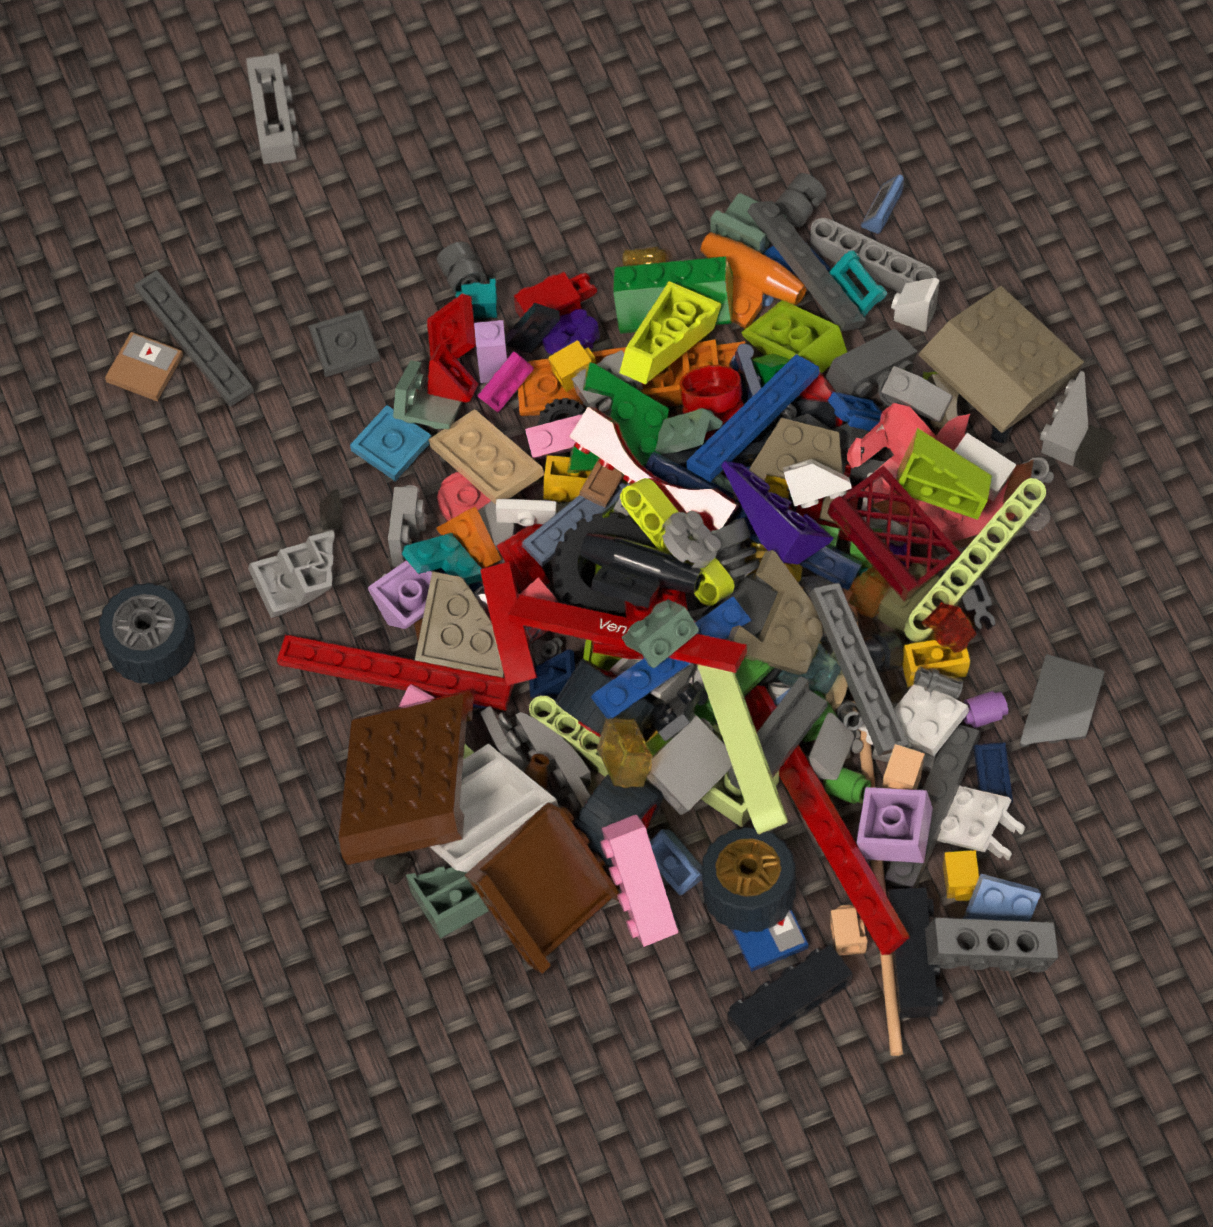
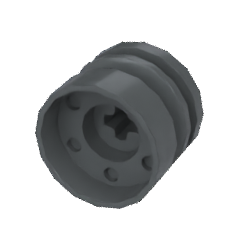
(731, 554)

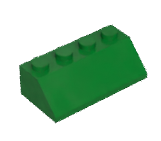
(641, 285)

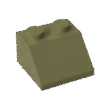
(895, 611)

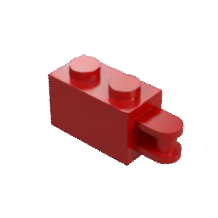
(556, 293)

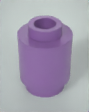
(985, 709)

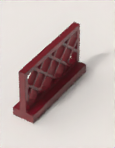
(877, 551)

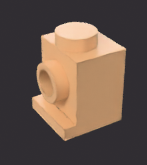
(847, 931)

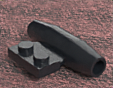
(636, 570)

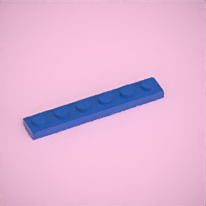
(753, 417)
(643, 679)

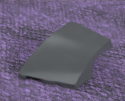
(1062, 702)

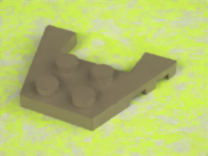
(798, 442)
(792, 624)

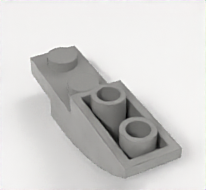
(563, 760)

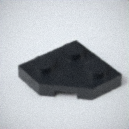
(678, 713)

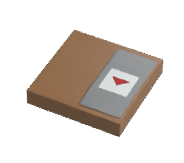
(144, 366)

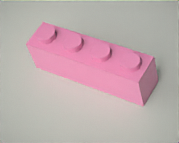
(639, 880)

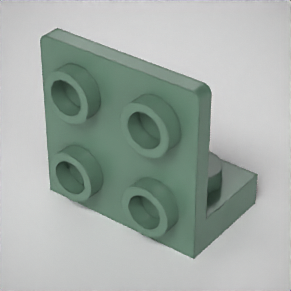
(739, 225)
(416, 406)

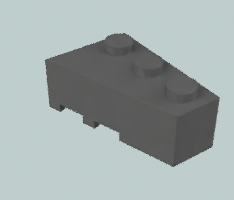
(864, 367)

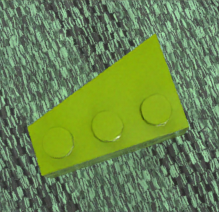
(943, 477)

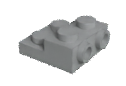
(406, 521)

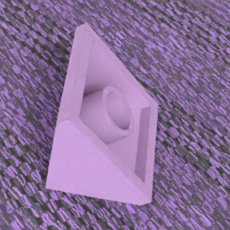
(401, 595)

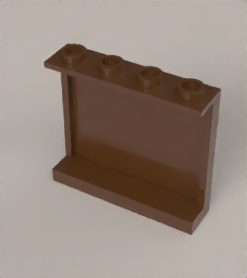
(542, 883)

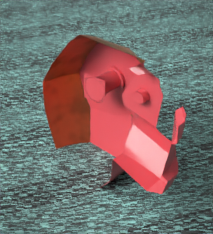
(895, 432)

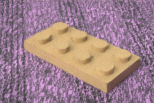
(486, 457)

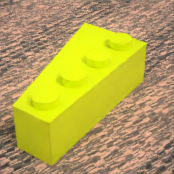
(668, 331)

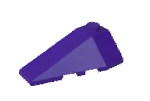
(774, 522)

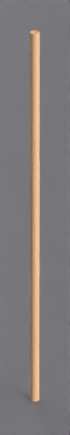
(877, 867)

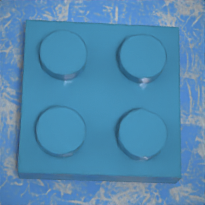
(390, 443)

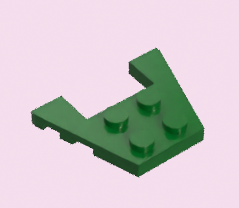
(636, 413)

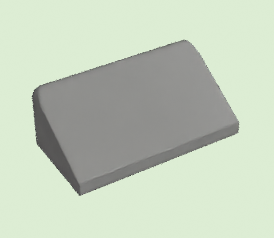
(830, 748)

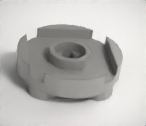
(690, 539)

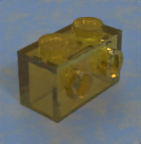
(624, 753)

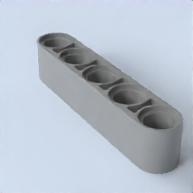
(886, 258)

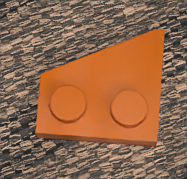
(473, 536)

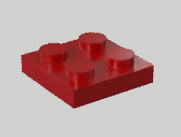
(453, 327)

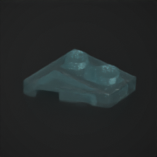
(820, 674)

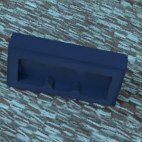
(993, 769)

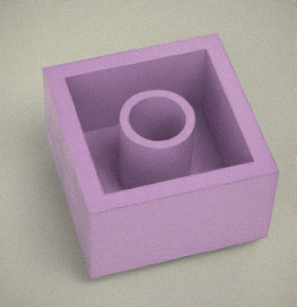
(894, 824)

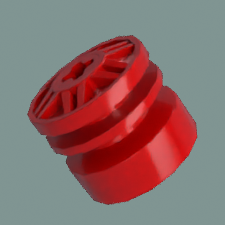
(713, 389)

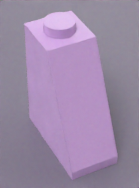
(490, 348)

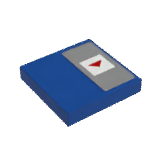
(772, 943)

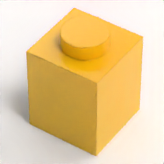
(569, 362)
(960, 874)

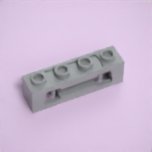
(274, 145)

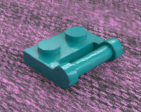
(876, 291)

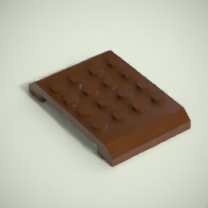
(404, 778)

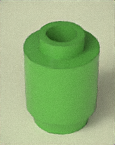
(848, 786)

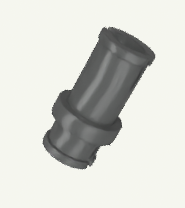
(938, 682)
(849, 715)

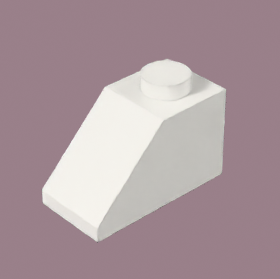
(916, 303)

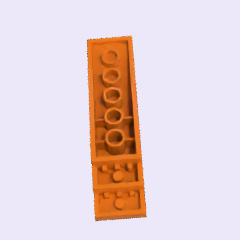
(543, 386)

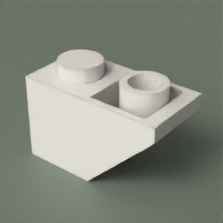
(812, 481)

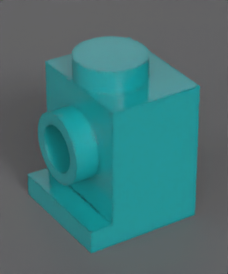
(483, 298)

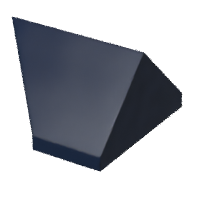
(552, 675)

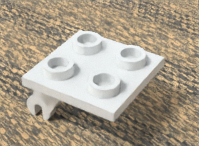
(974, 819)

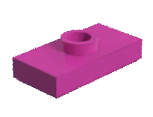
(505, 382)

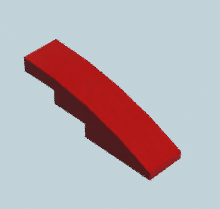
(510, 637)

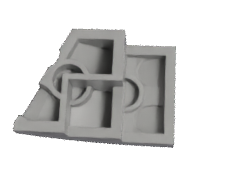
(295, 574)

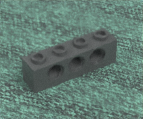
(1035, 937)

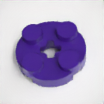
(577, 324)

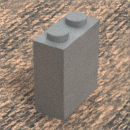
(689, 765)

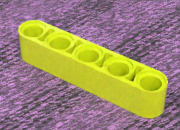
(645, 510)

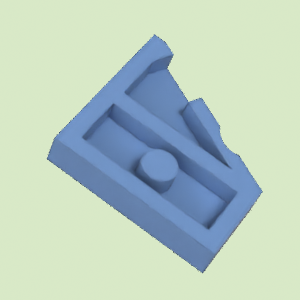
(1001, 900)

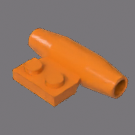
(753, 277)

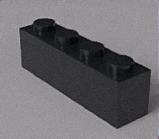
(913, 976)
(789, 997)

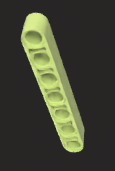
(980, 547)
(744, 749)

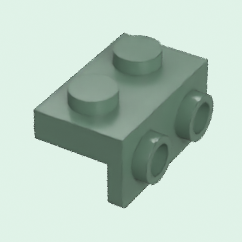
(686, 431)
(661, 632)

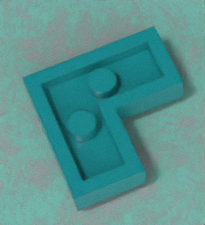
(443, 553)

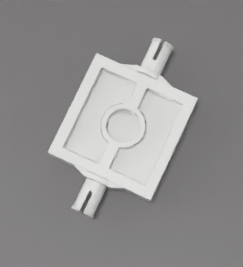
(929, 718)

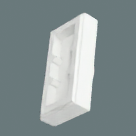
(524, 511)

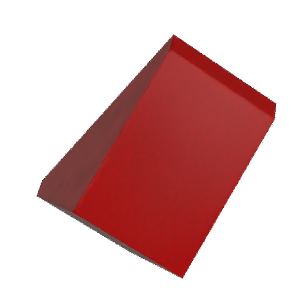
(448, 377)

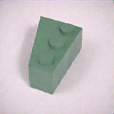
(446, 899)

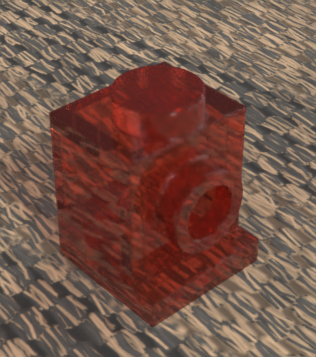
(950, 627)

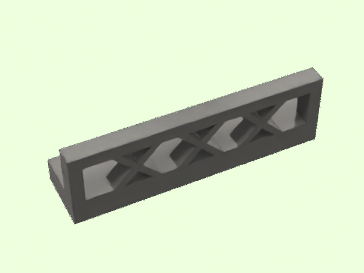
(787, 725)

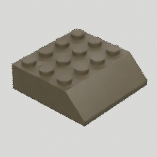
(1001, 359)

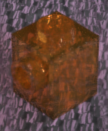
(868, 592)

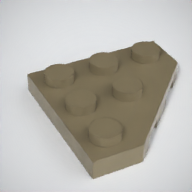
(457, 629)

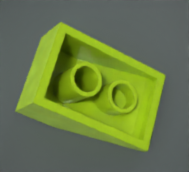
(793, 331)

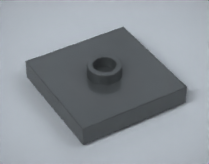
(344, 343)

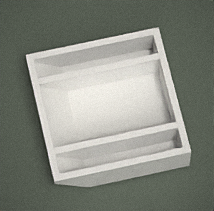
(494, 804)

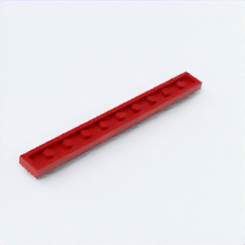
(834, 838)

